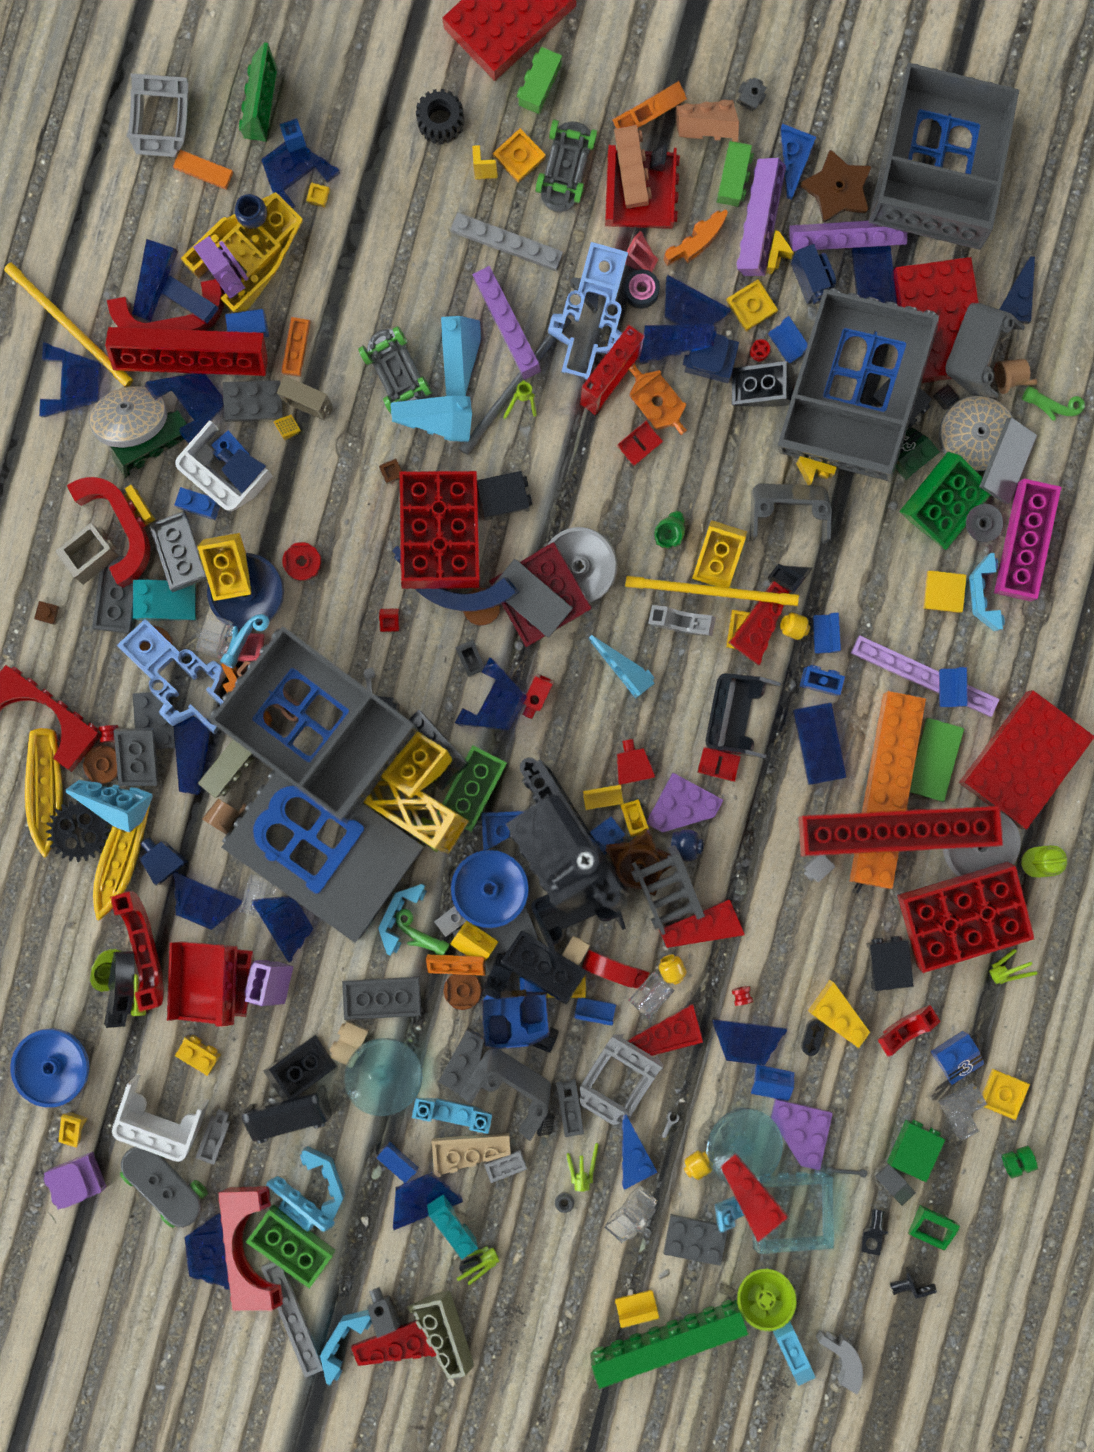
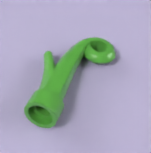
(1049, 406)
(421, 939)

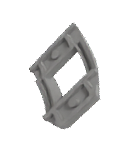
(157, 86)
(632, 1057)

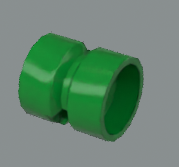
(1025, 1158)

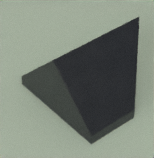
(789, 576)

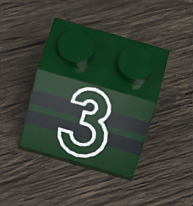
(915, 453)

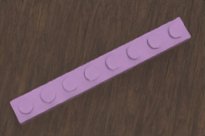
(918, 673)

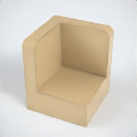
(575, 949)

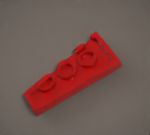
(755, 631)
(718, 923)
(670, 1034)
(754, 1200)

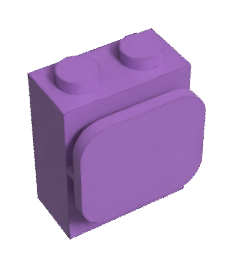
(222, 266)
(268, 983)
(74, 1180)

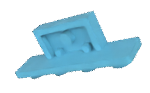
(298, 1207)

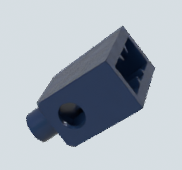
(240, 468)
(161, 860)

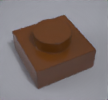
(390, 471)
(46, 612)

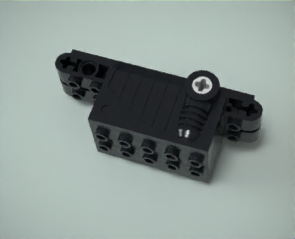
(562, 846)

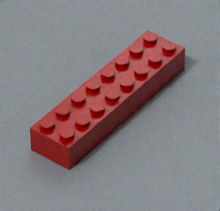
(187, 351)

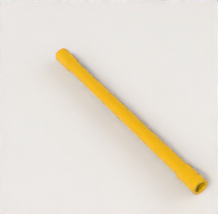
(20, 278)
(782, 598)

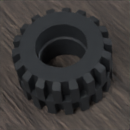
(435, 102)

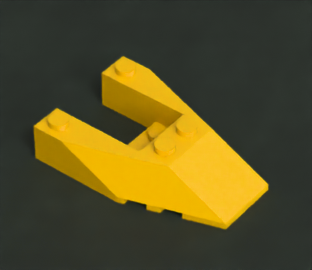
(255, 249)

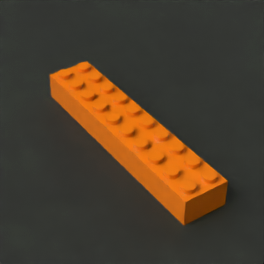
(889, 778)

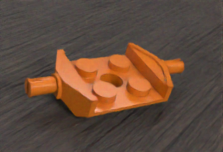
(651, 386)

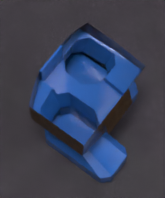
(516, 1018)

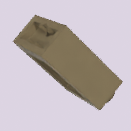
(305, 398)
(94, 565)

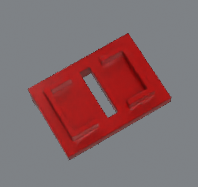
(646, 436)
(728, 766)

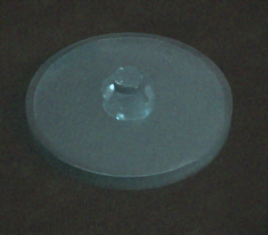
(383, 1077)
(749, 1135)

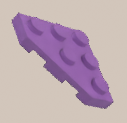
(682, 805)
(803, 1130)

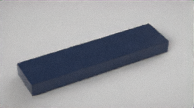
(189, 299)

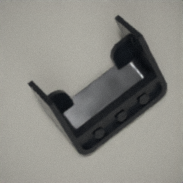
(731, 713)
(553, 921)
(287, 1116)

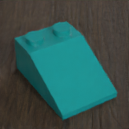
(157, 603)

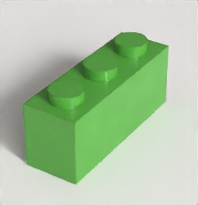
(539, 80)
(735, 174)

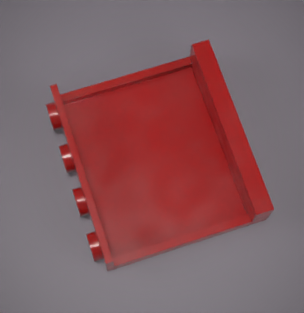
(660, 211)
(202, 983)

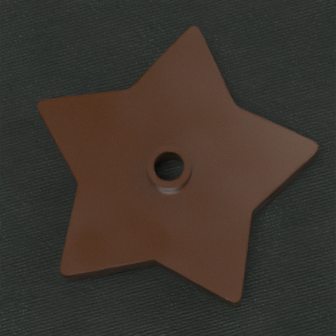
(834, 199)
(639, 850)

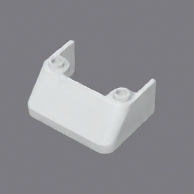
(194, 465)
(153, 1132)

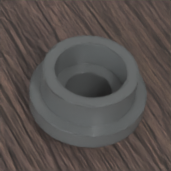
(564, 1208)

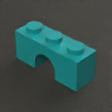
(457, 1235)

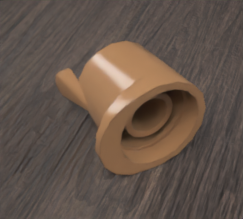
(1011, 374)
(222, 815)

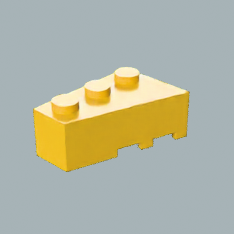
(838, 1014)

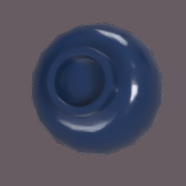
(250, 211)
(688, 844)

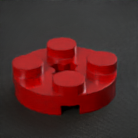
(309, 569)

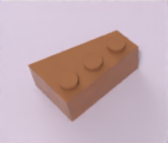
(708, 119)

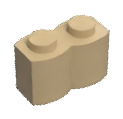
(351, 1038)

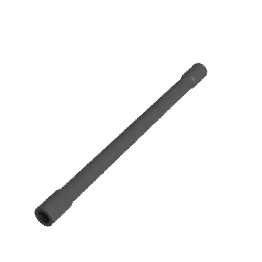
(466, 447)

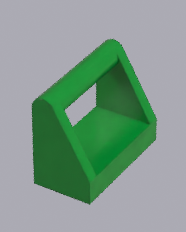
(925, 1213)

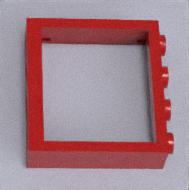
(612, 369)

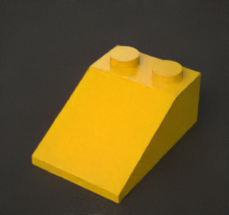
(719, 554)
(225, 566)
(417, 765)

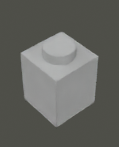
(818, 868)

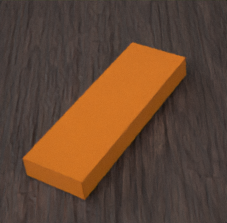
(203, 169)
(296, 346)
(456, 965)

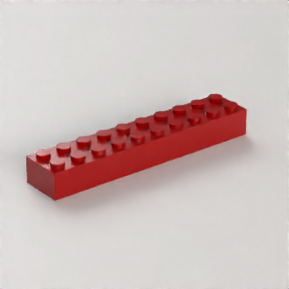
(900, 831)

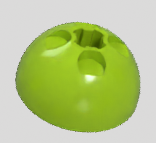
(774, 1288)

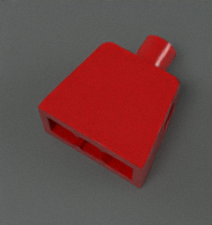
(540, 687)
(633, 764)

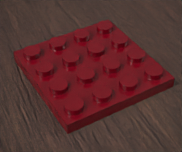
(554, 571)

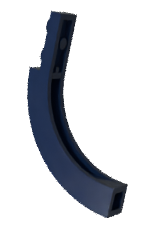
(483, 600)

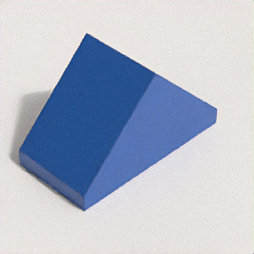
(292, 135)

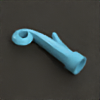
(239, 639)

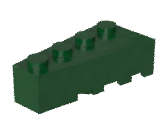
(135, 456)

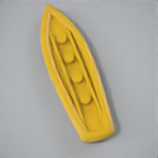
(42, 786)
(116, 866)

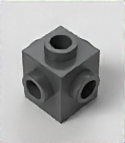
(746, 97)

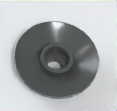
(992, 523)

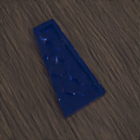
(153, 275)
(674, 340)
(191, 751)

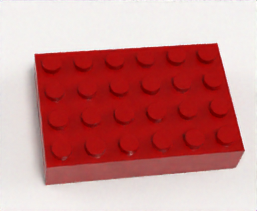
(502, 30)
(942, 288)
(439, 529)
(1027, 759)
(966, 917)

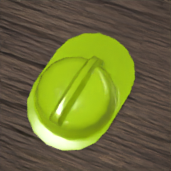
(1044, 861)
(101, 970)

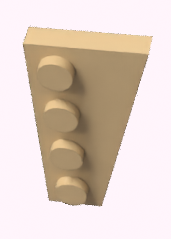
(466, 1151)

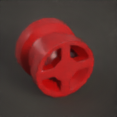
(760, 346)
(107, 733)
(742, 995)

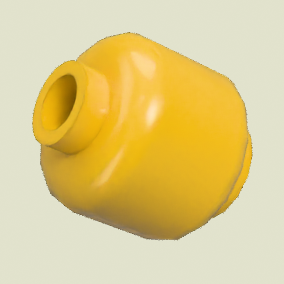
(794, 626)
(672, 969)
(697, 1165)

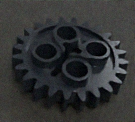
(60, 835)

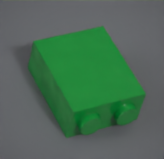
(916, 1150)

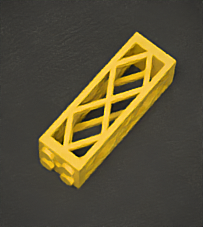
(444, 834)

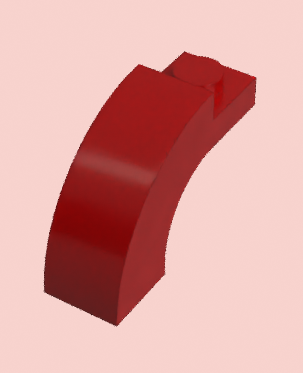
(244, 962)
(614, 970)
(907, 1028)

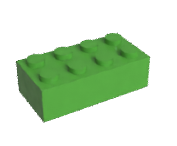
(474, 785)
(291, 1246)

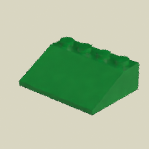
(259, 95)
(945, 500)

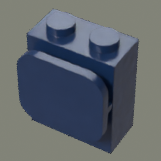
(813, 273)
(714, 361)

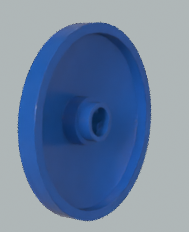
(489, 888)
(49, 1067)

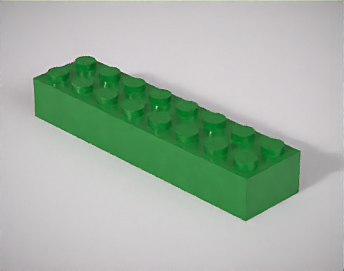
(667, 1343)

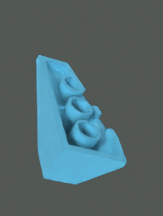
(460, 346)
(439, 415)
(631, 674)
(115, 805)

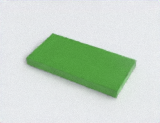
(935, 759)

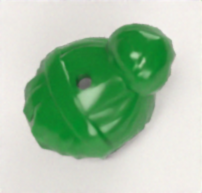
(674, 523)

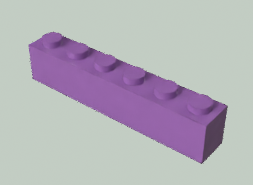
(761, 217)
(844, 235)
(506, 322)

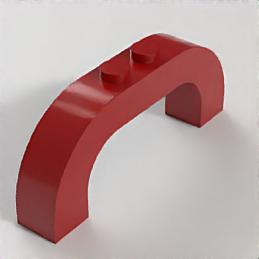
(121, 312)
(138, 555)
(151, 983)

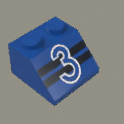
(958, 1057)

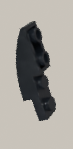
(121, 989)

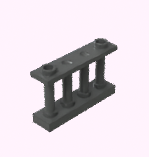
(686, 891)

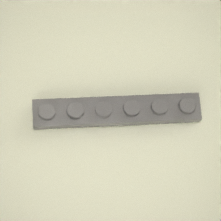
(506, 241)
(294, 1321)

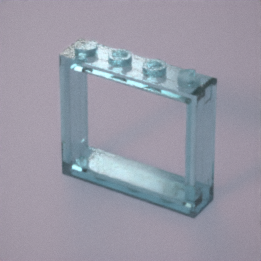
(801, 1243)

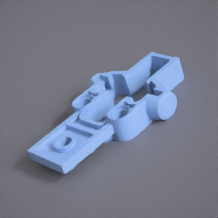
(598, 283)
(157, 658)

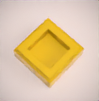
(318, 195)

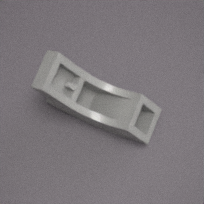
(681, 621)
(851, 1370)

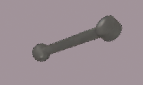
(863, 1173)

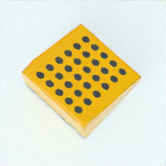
(287, 427)

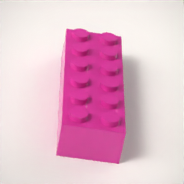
(1027, 540)

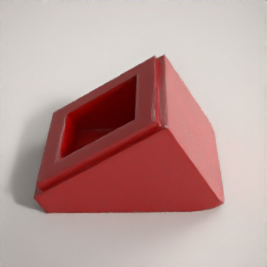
(389, 620)

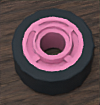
(641, 299)

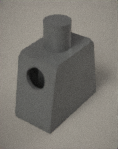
(385, 1321)

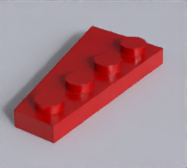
(401, 1344)

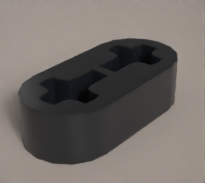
(817, 1038)

